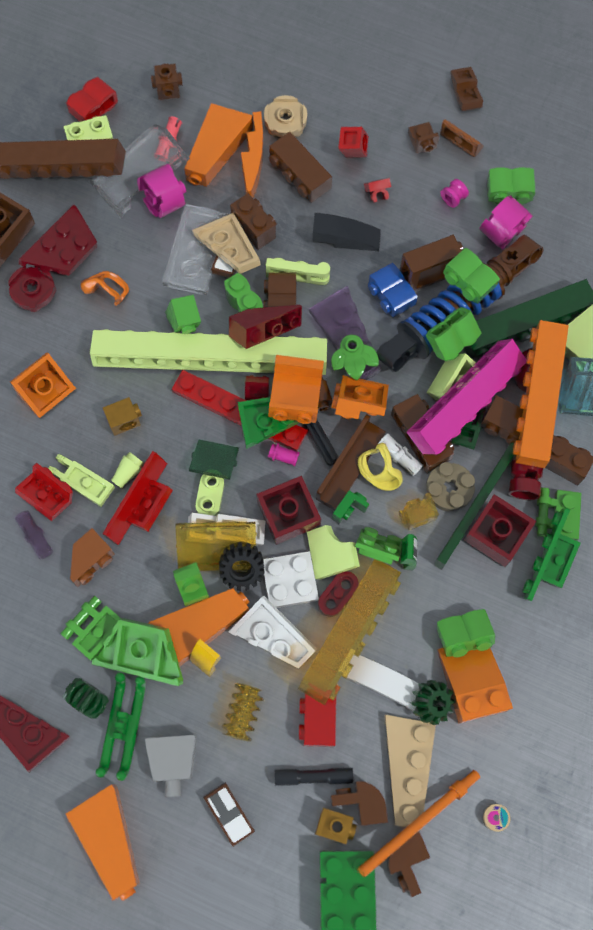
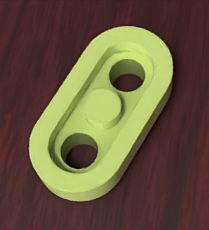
(210, 494)

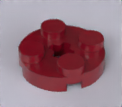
(35, 299)

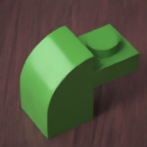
(190, 584)

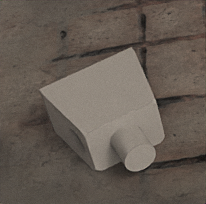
(171, 760)

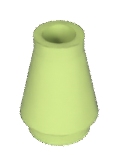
(127, 470)

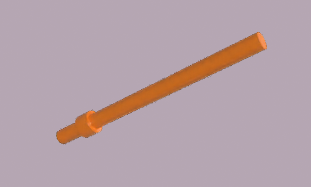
(456, 791)

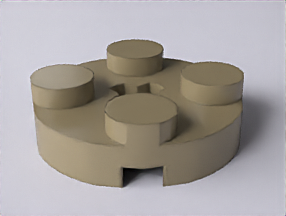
(448, 473)

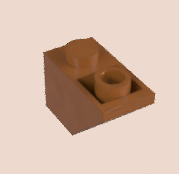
(88, 556)

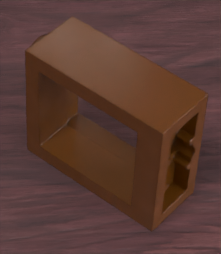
(427, 263)

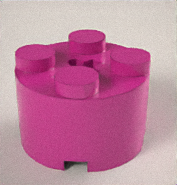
(162, 191)
(505, 222)

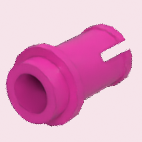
(283, 454)

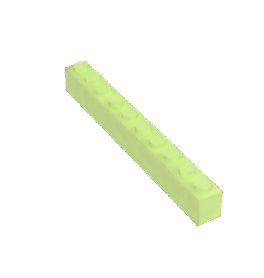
(197, 351)

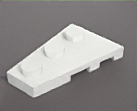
(272, 631)

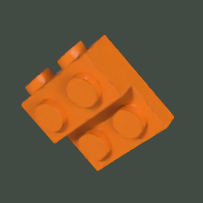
(359, 395)

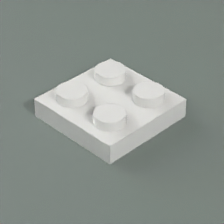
(290, 580)

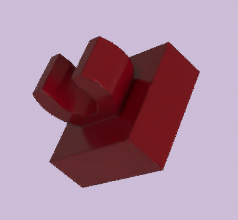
(256, 387)

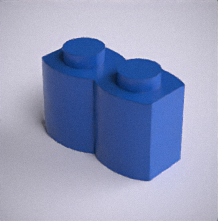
(392, 290)

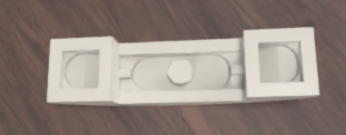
(383, 681)

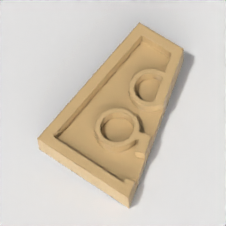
(229, 242)

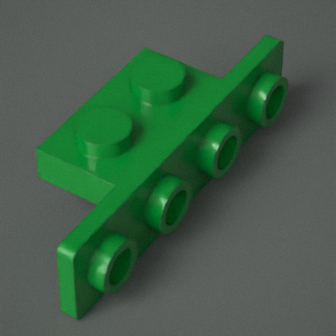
(556, 557)

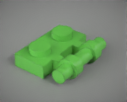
(562, 499)
(93, 636)

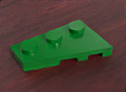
(257, 424)

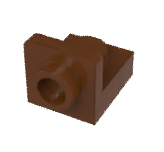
(423, 137)

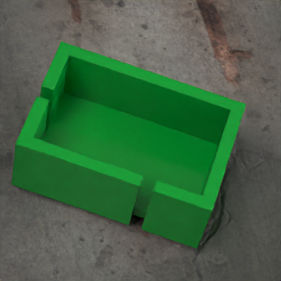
(346, 896)

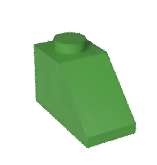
(183, 314)

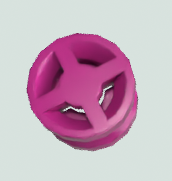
(454, 193)

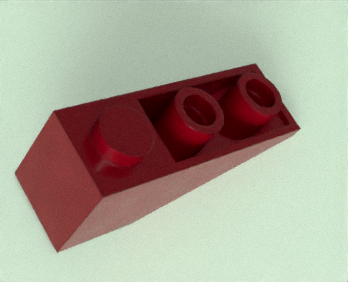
(261, 324)

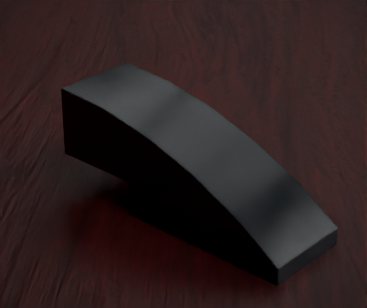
(345, 232)

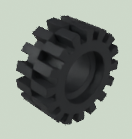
(246, 578)

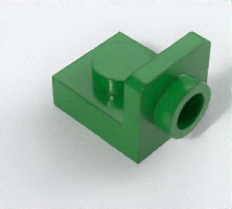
(345, 507)

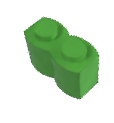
(513, 182)
(471, 276)
(240, 295)
(454, 334)
(466, 633)

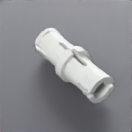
(401, 455)

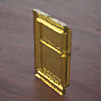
(206, 543)

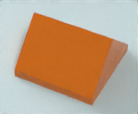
(42, 385)

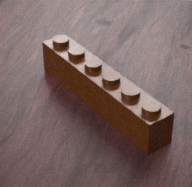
(61, 158)

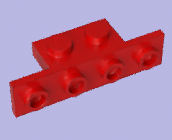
(141, 502)

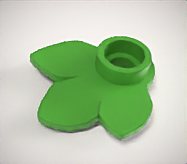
(354, 359)

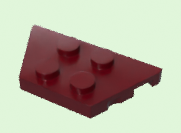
(62, 245)

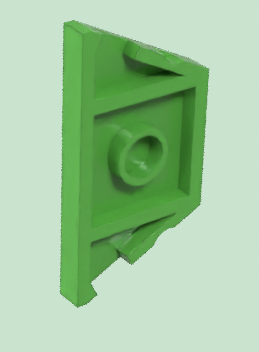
(141, 651)

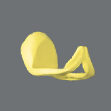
(389, 478)

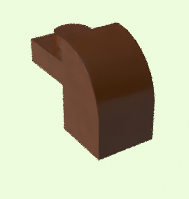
(369, 802)
(403, 858)

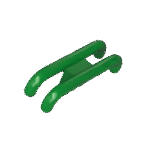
(122, 727)

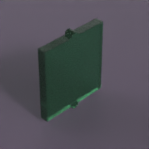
(214, 459)

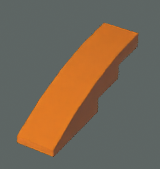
(253, 159)

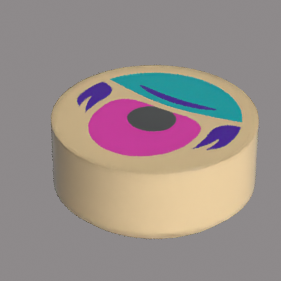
(496, 817)

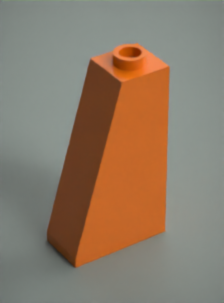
(216, 143)
(203, 621)
(106, 840)

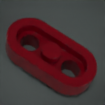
(338, 594)

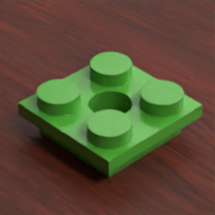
(378, 546)

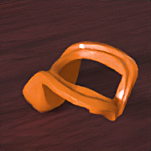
(92, 283)

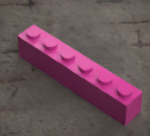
(467, 397)

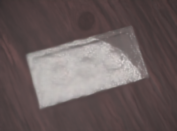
(190, 259)

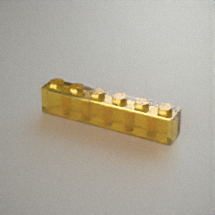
(349, 631)

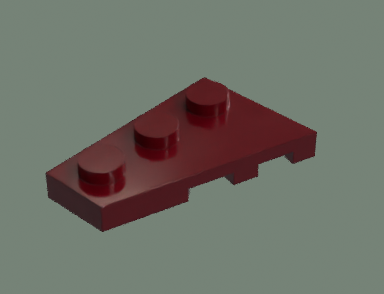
(28, 736)

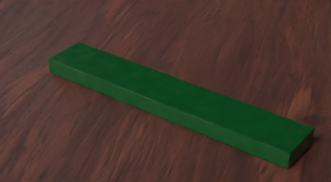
(475, 507)

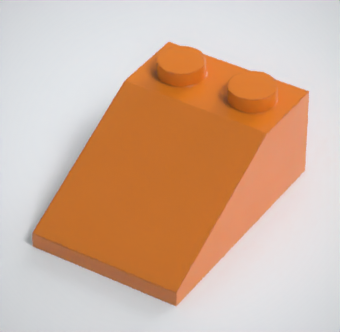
(475, 684)

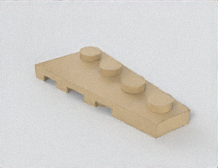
(409, 766)

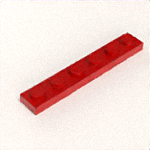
(226, 405)

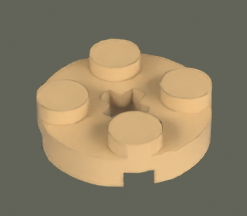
(285, 105)

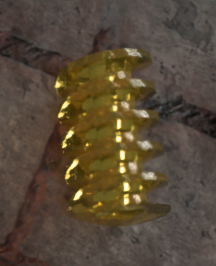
(242, 712)

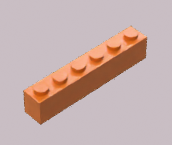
(541, 395)

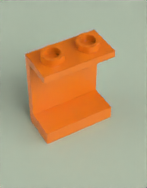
(295, 389)

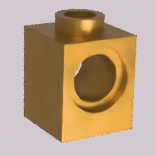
(122, 416)

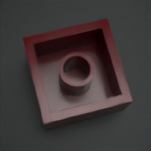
(288, 510)
(500, 530)

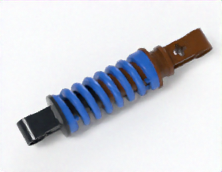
(411, 335)

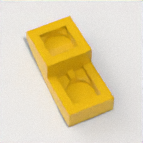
(204, 657)

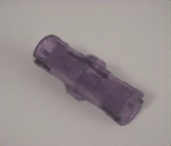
(34, 535)

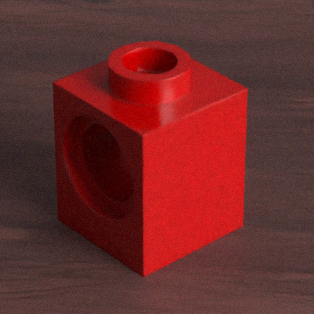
(353, 142)

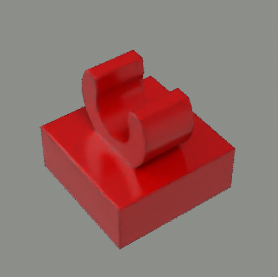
(378, 186)

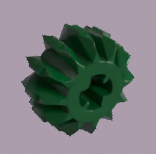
(85, 698)
(432, 702)

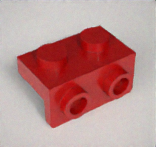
(45, 492)

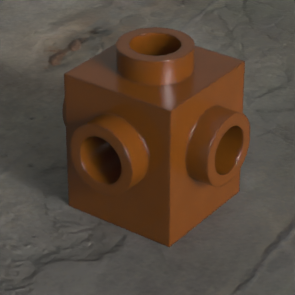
(166, 81)

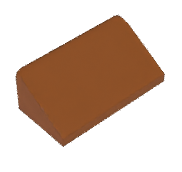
(460, 138)

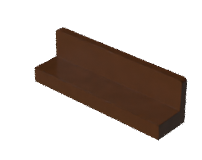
(346, 469)

